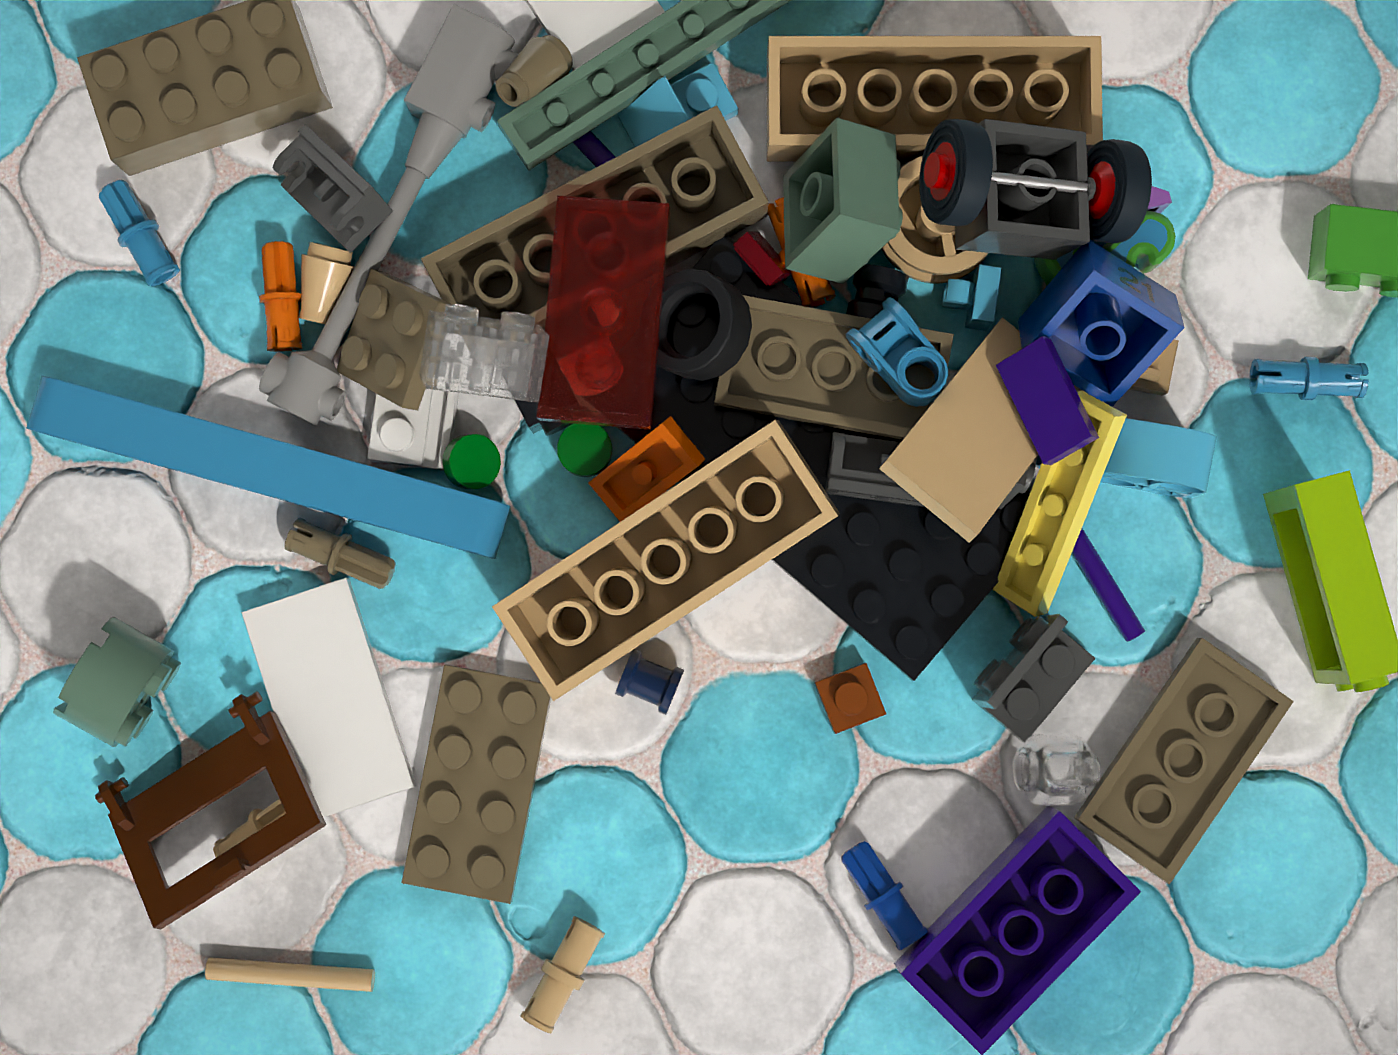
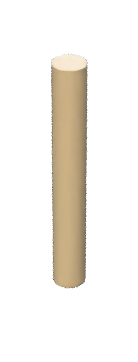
(290, 974)

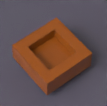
(850, 698)

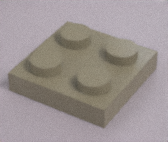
(389, 338)

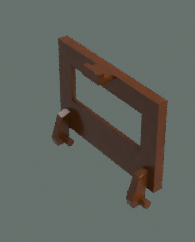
(195, 786)

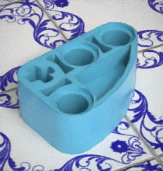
(1160, 459)

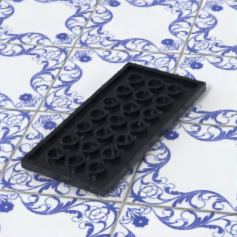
(879, 564)

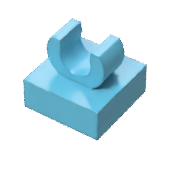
(976, 297)

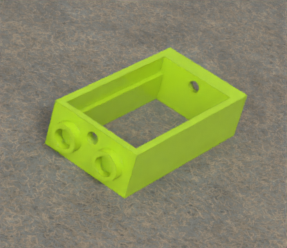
(1334, 582)

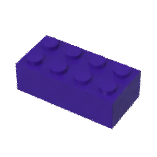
(1016, 928)

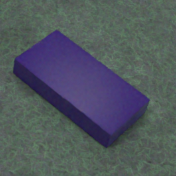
(1047, 401)

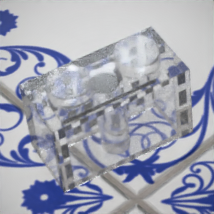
(484, 354)

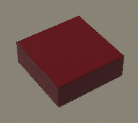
(761, 258)

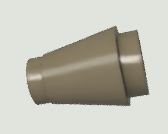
(534, 69)

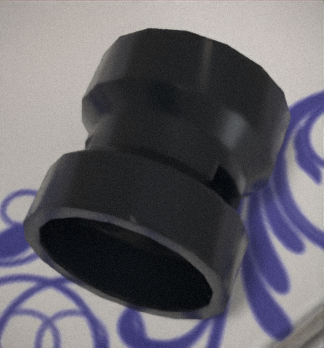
(873, 287)

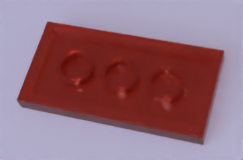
(604, 312)

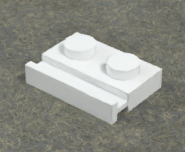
(411, 435)

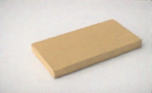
(968, 442)

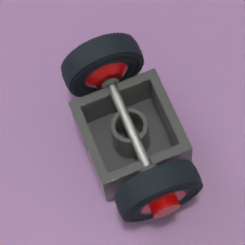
(1031, 187)

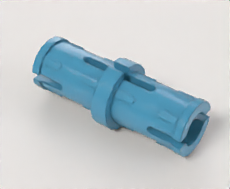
(1308, 378)

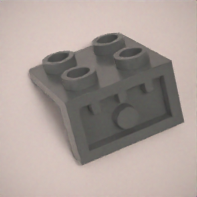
(1033, 676)

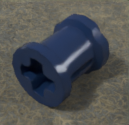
(649, 681)

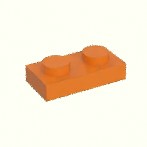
(647, 469)

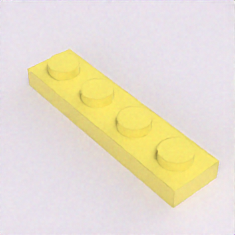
(1056, 515)

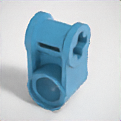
(898, 351)

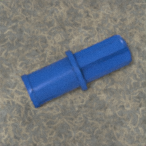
(883, 895)

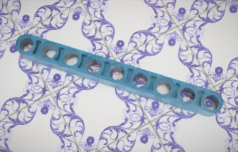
(268, 467)

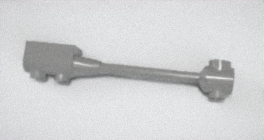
(448, 100)

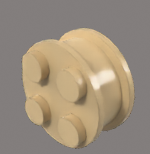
(924, 247)

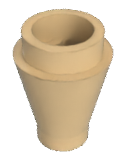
(323, 280)

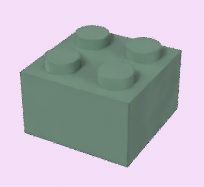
(841, 201)

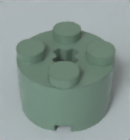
(114, 683)

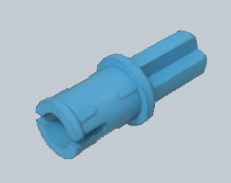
(138, 233)

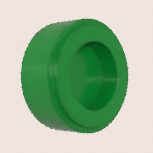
(584, 449)
(471, 461)

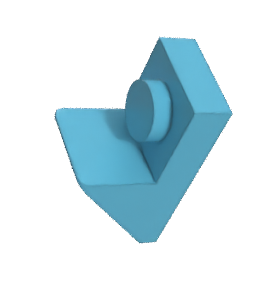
(669, 104)

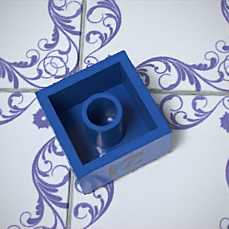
(1103, 321)

